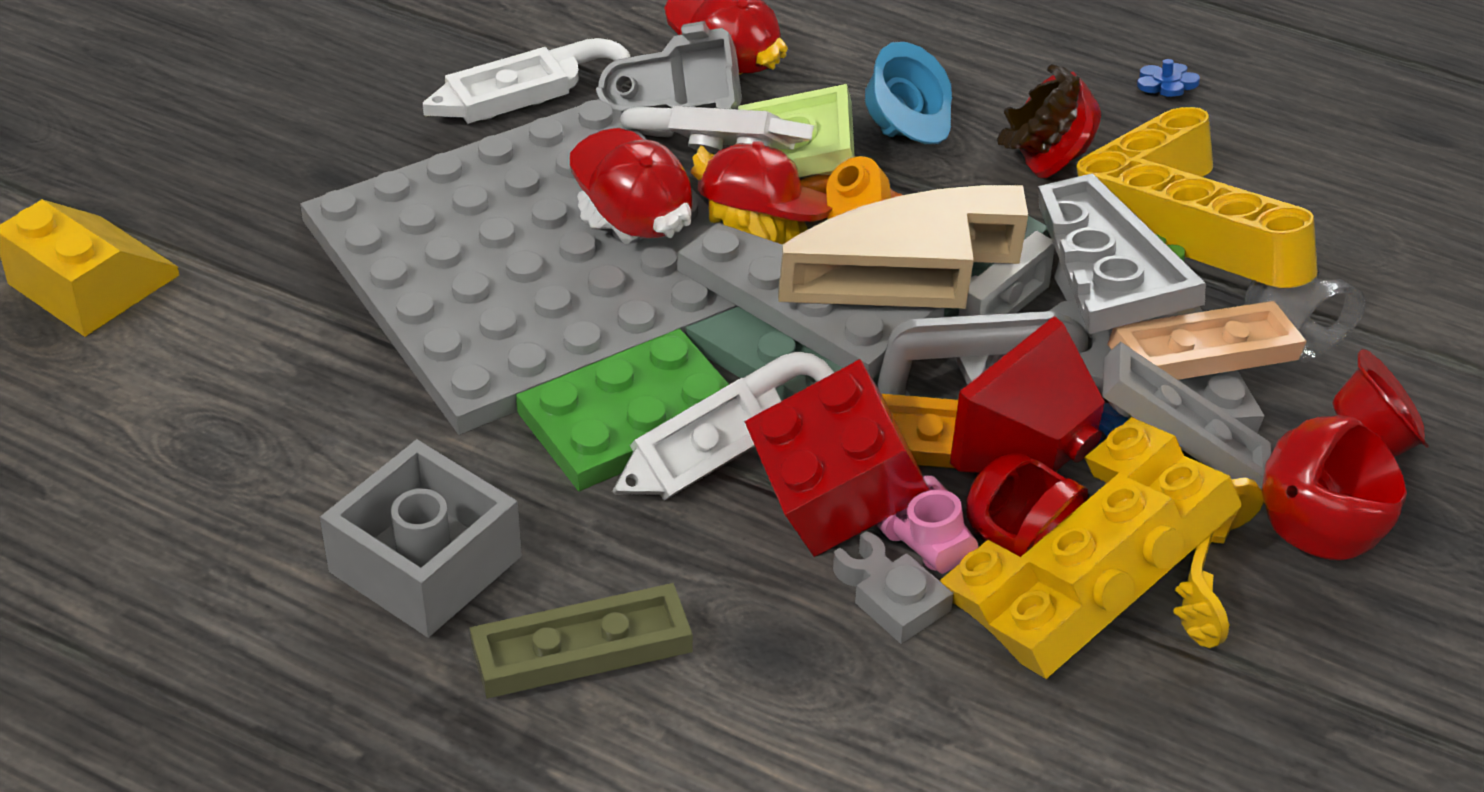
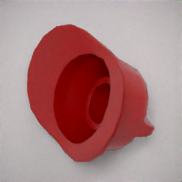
(1381, 405)

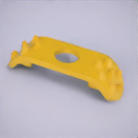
(1201, 609)

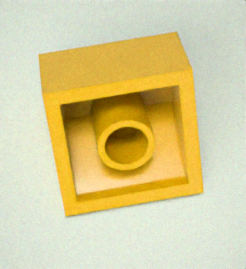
(78, 264)

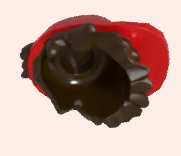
(1053, 123)

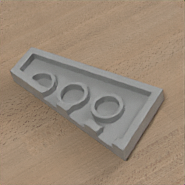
(1112, 258)
(748, 275)

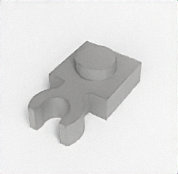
(895, 593)

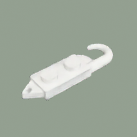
(517, 80)
(717, 126)
(711, 430)

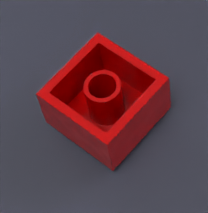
(836, 458)

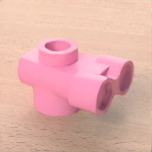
(932, 528)

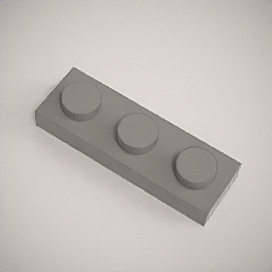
(1201, 428)

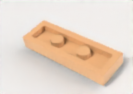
(1214, 340)

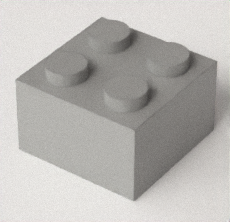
(422, 537)

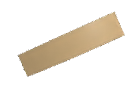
(906, 248)

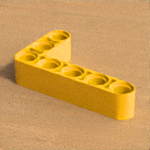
(1162, 181)

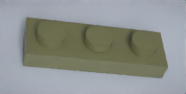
(580, 640)

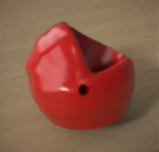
(1333, 488)

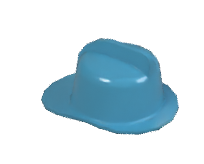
(910, 94)

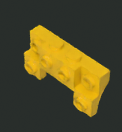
(1100, 555)

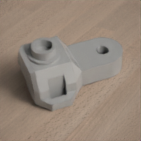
(689, 72)

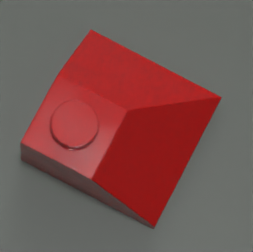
(1030, 404)

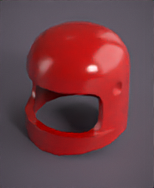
(1020, 501)

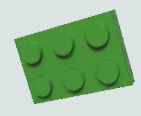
(599, 410)

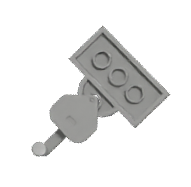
(985, 339)

